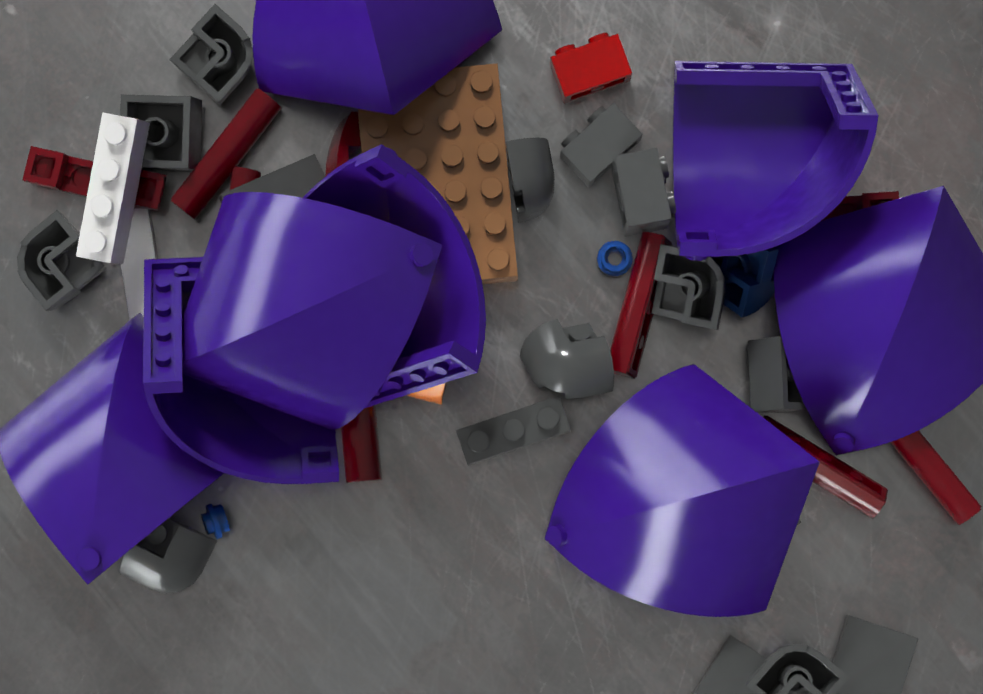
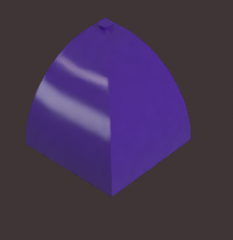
(365, 50)
(763, 151)
(304, 304)
(882, 318)
(452, 321)
(209, 421)
(97, 459)
(684, 500)

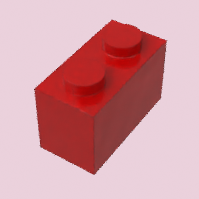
(590, 67)

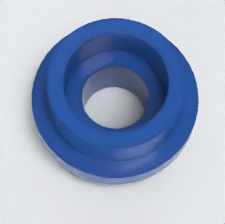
(619, 248)
(215, 520)

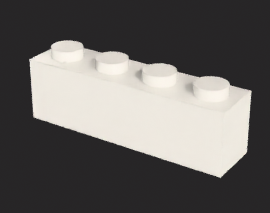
(112, 188)

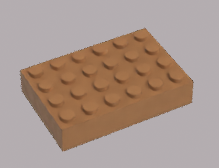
(459, 146)

